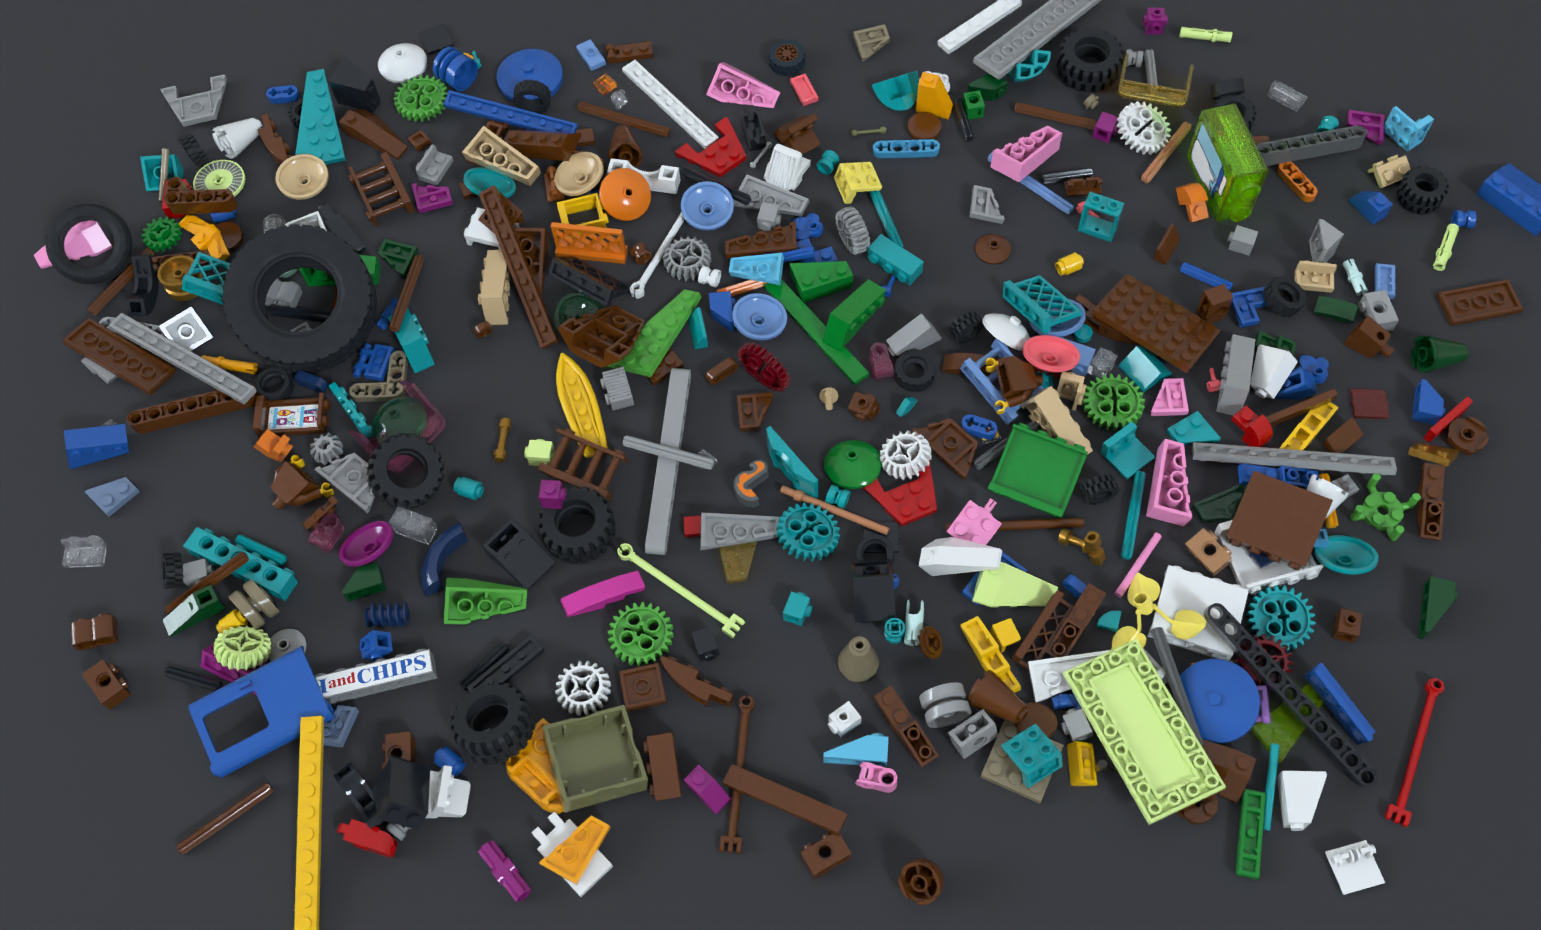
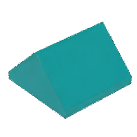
(152, 167)
(1144, 368)

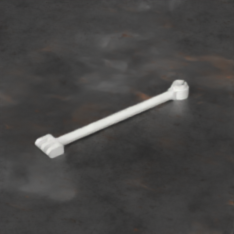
(641, 283)

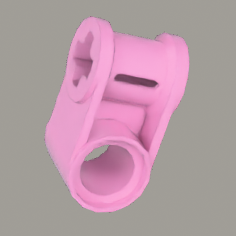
(875, 777)

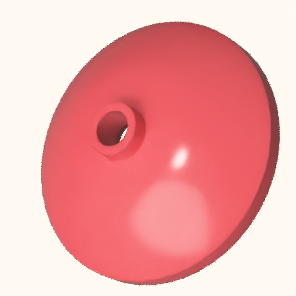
(1051, 353)

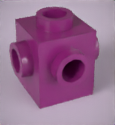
(1154, 21)

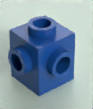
(376, 645)

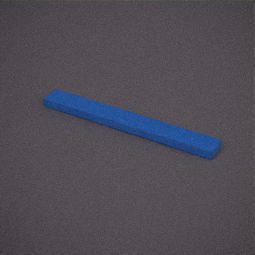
(506, 114)

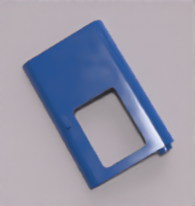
(285, 693)

